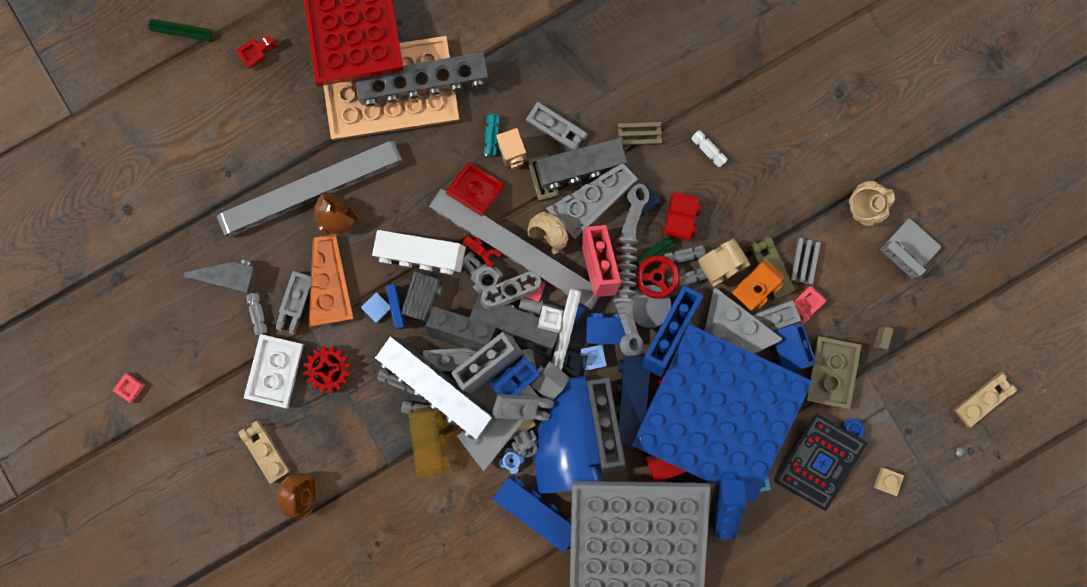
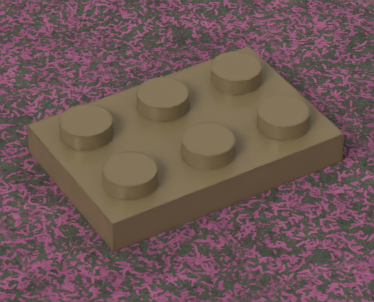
(834, 372)

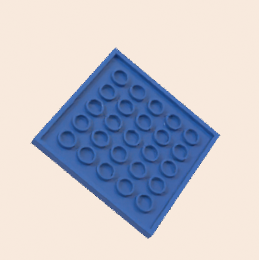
(721, 411)

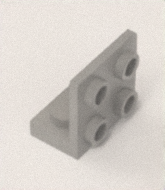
(910, 248)

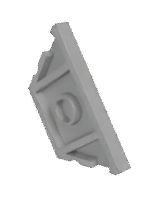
(738, 326)

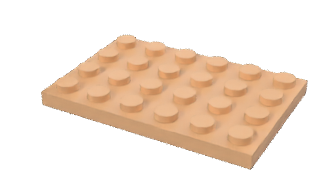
(351, 119)

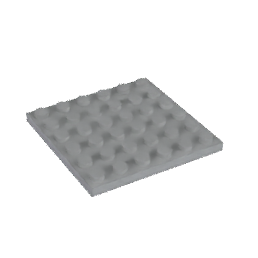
(638, 534)

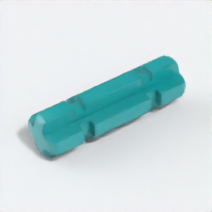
(490, 137)

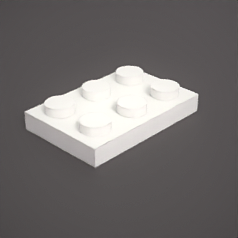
(273, 371)

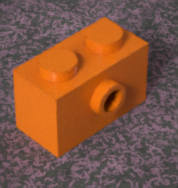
(758, 284)

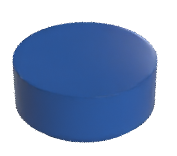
(580, 311)

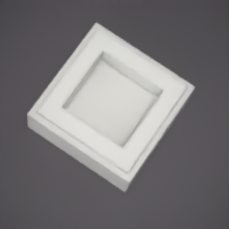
(550, 319)

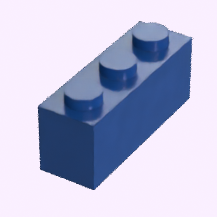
(728, 509)

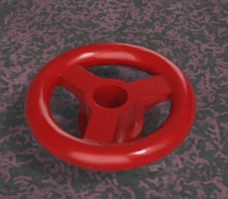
(640, 277)

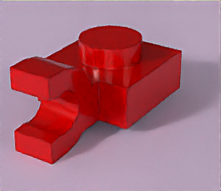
(253, 52)
(477, 247)

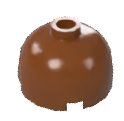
(333, 215)
(296, 495)

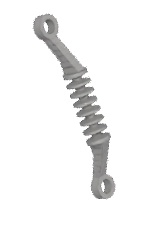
(627, 239)

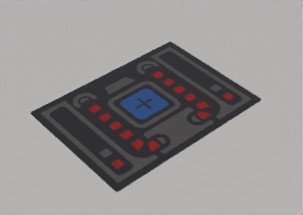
(821, 462)

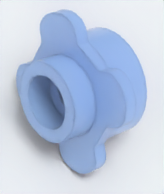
(510, 454)

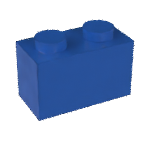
(604, 330)
(795, 347)

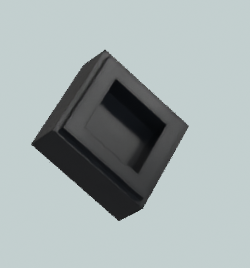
(574, 362)

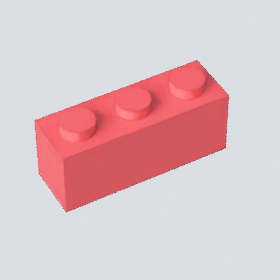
(600, 261)

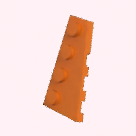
(328, 286)

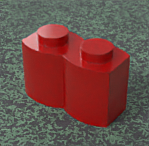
(681, 216)

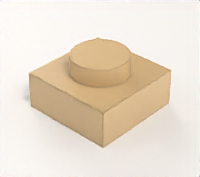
(888, 481)

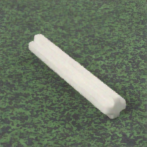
(566, 328)

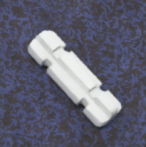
(709, 148)

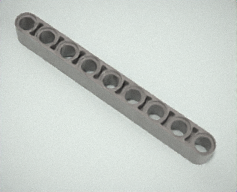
(309, 189)
(513, 247)

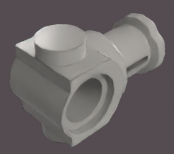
(480, 272)

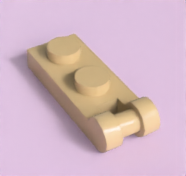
(984, 400)
(264, 452)

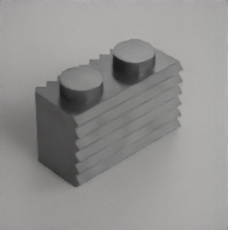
(421, 296)

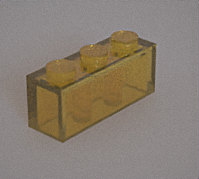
(428, 442)

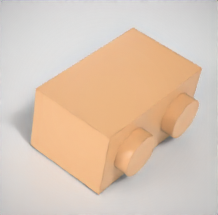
(511, 148)

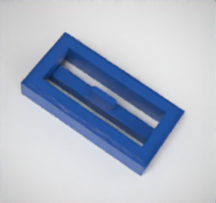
(395, 306)

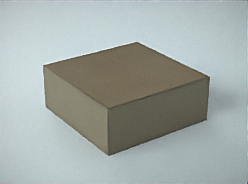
(883, 338)

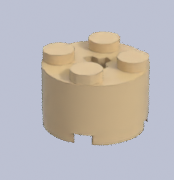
(723, 262)

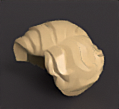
(871, 203)
(550, 228)

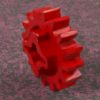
(326, 360)

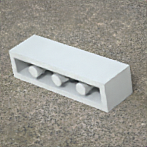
(418, 251)

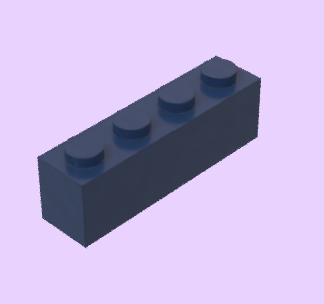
(633, 397)

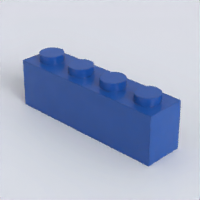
(671, 331)
(534, 512)

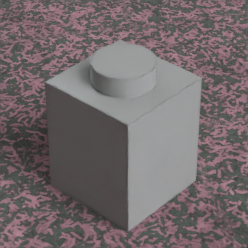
(550, 381)

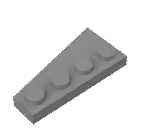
(593, 200)
(486, 448)

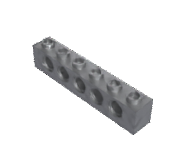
(430, 70)

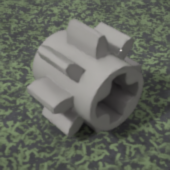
(525, 443)

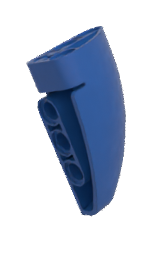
(567, 441)

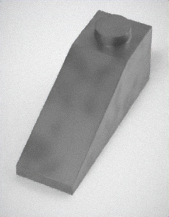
(229, 275)

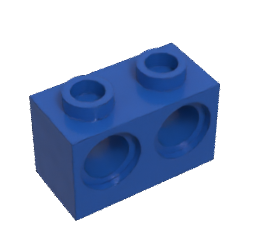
(515, 377)

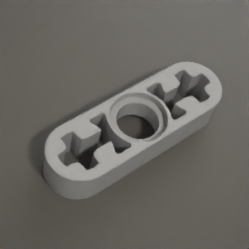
(527, 290)

